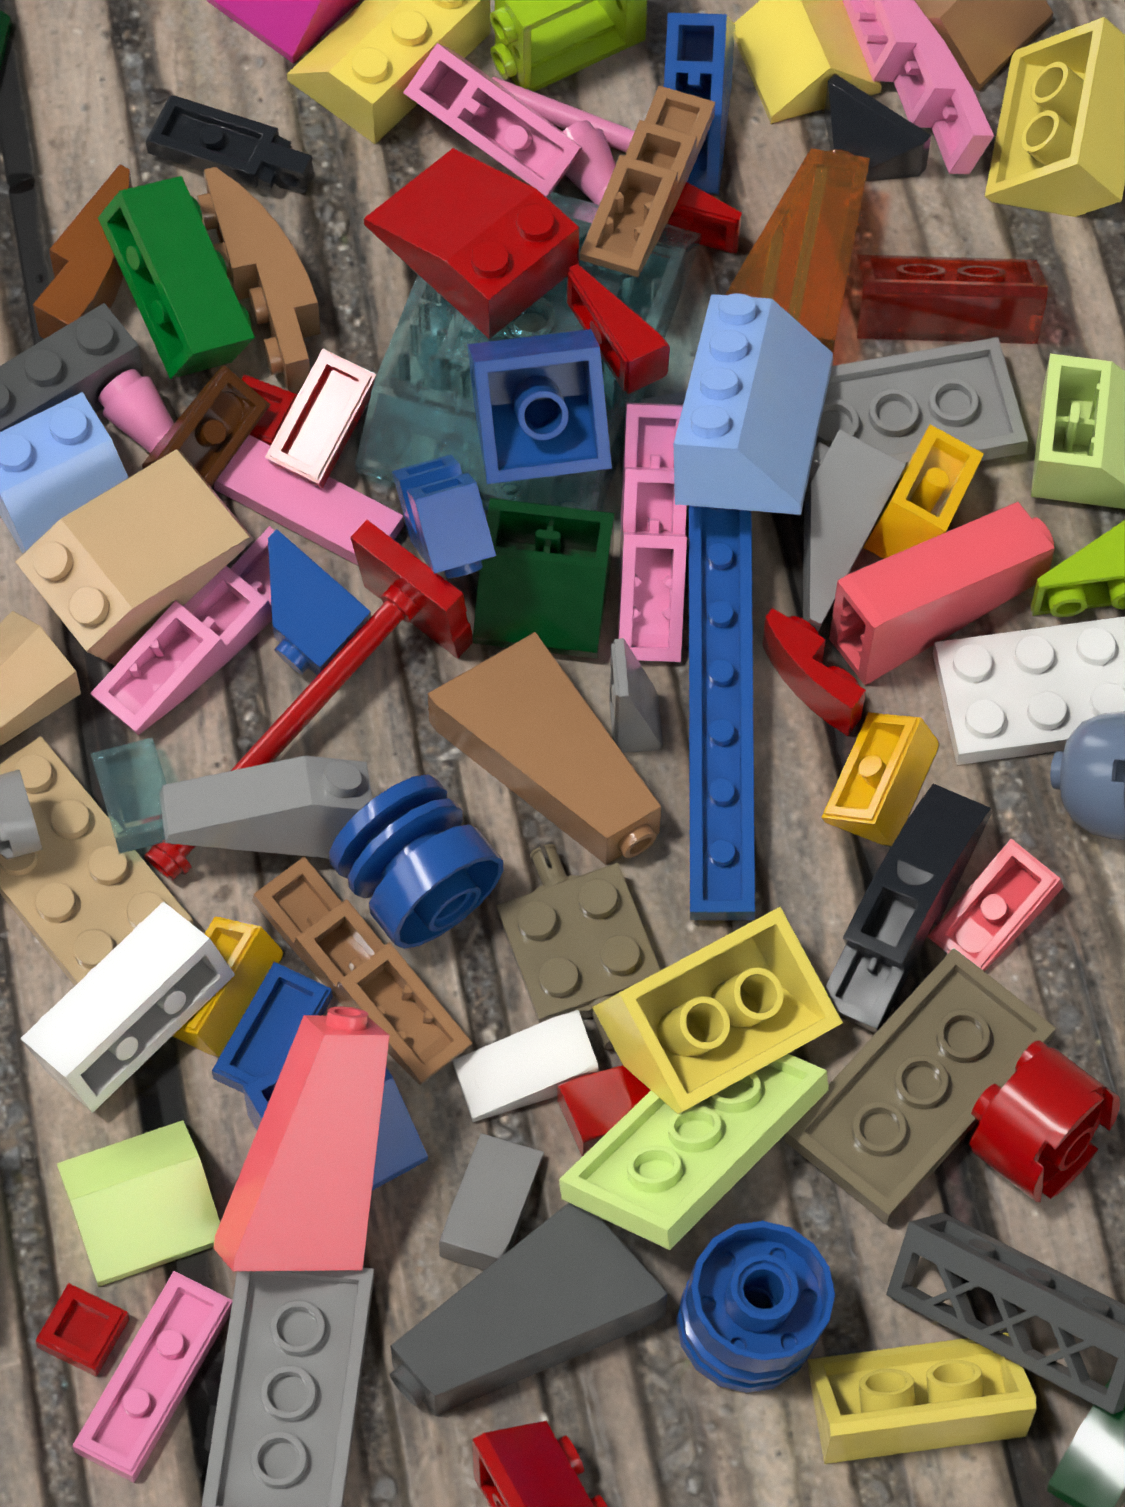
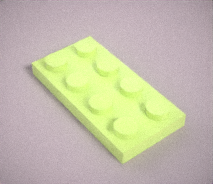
(669, 1169)

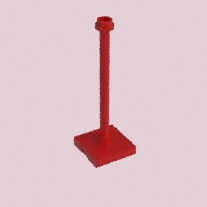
(408, 594)

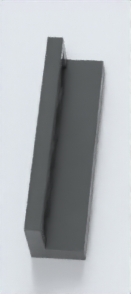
(1013, 1281)

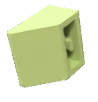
(1081, 433)

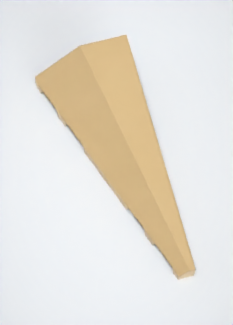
(32, 676)

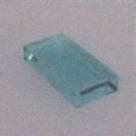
(130, 788)

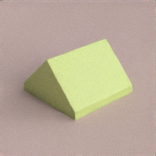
(141, 1202)

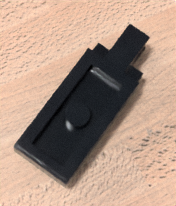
(233, 144)

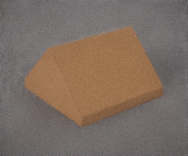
(985, 31)

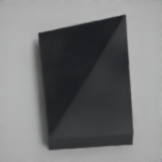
(874, 131)

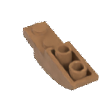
(266, 270)

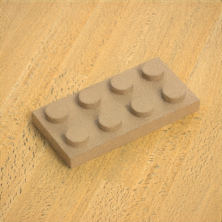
(77, 889)

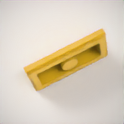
(882, 777)
(250, 956)

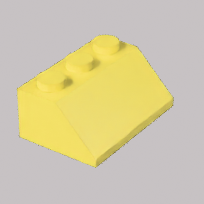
(378, 51)
(1063, 124)
(719, 1013)

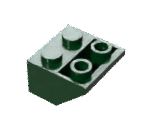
(545, 577)

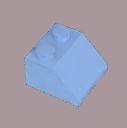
(54, 467)

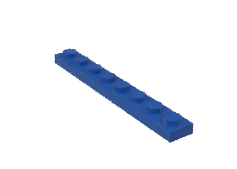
(721, 715)

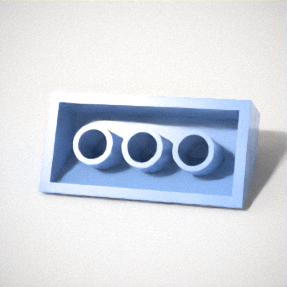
(750, 409)

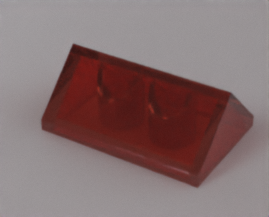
(949, 298)

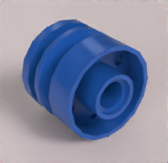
(416, 861)
(755, 1306)

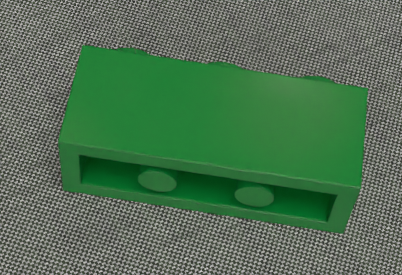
(176, 276)

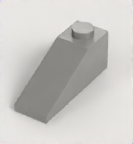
(840, 510)
(268, 807)

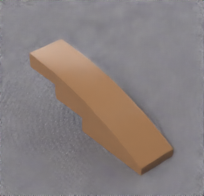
(648, 181)
(361, 969)

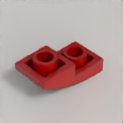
(798, 656)

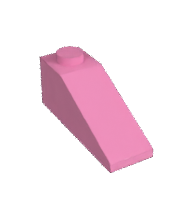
(493, 119)

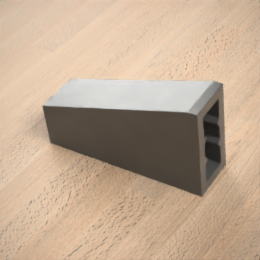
(531, 1310)

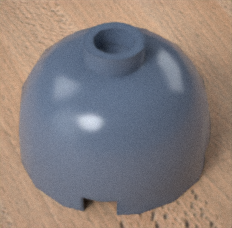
(1093, 775)

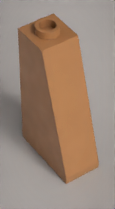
(549, 748)

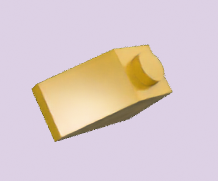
(925, 494)

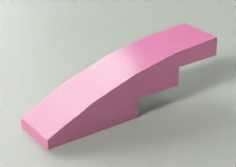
(934, 92)
(651, 536)
(191, 642)

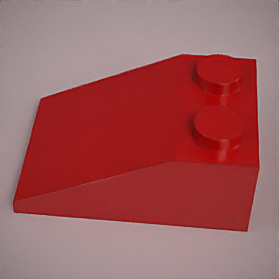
(478, 238)

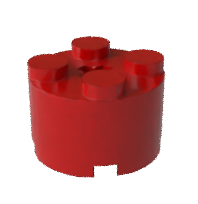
(1042, 1122)

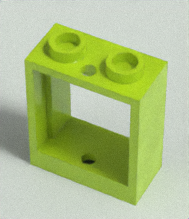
(556, 38)

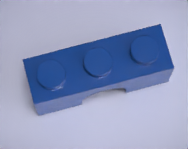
(444, 516)

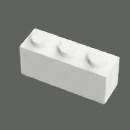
(128, 1006)

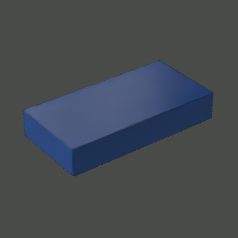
(269, 1026)

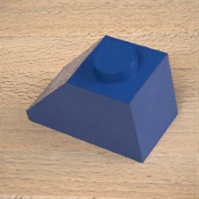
(309, 608)

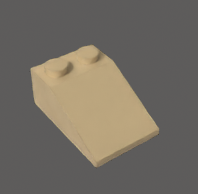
(133, 554)

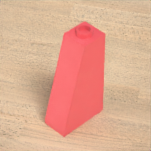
(936, 589)
(314, 1154)

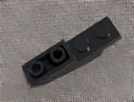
(904, 904)

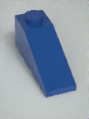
(702, 65)

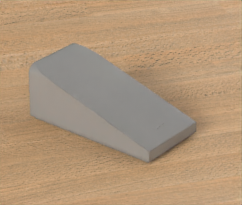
(632, 703)
(490, 1202)

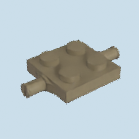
(576, 939)

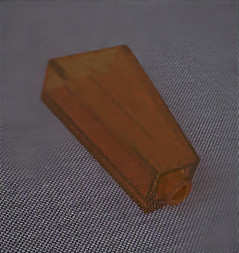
(810, 243)

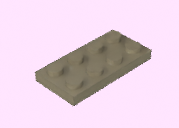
(915, 1085)

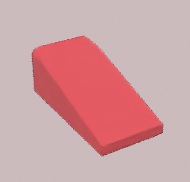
(997, 906)

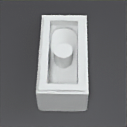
(525, 1066)

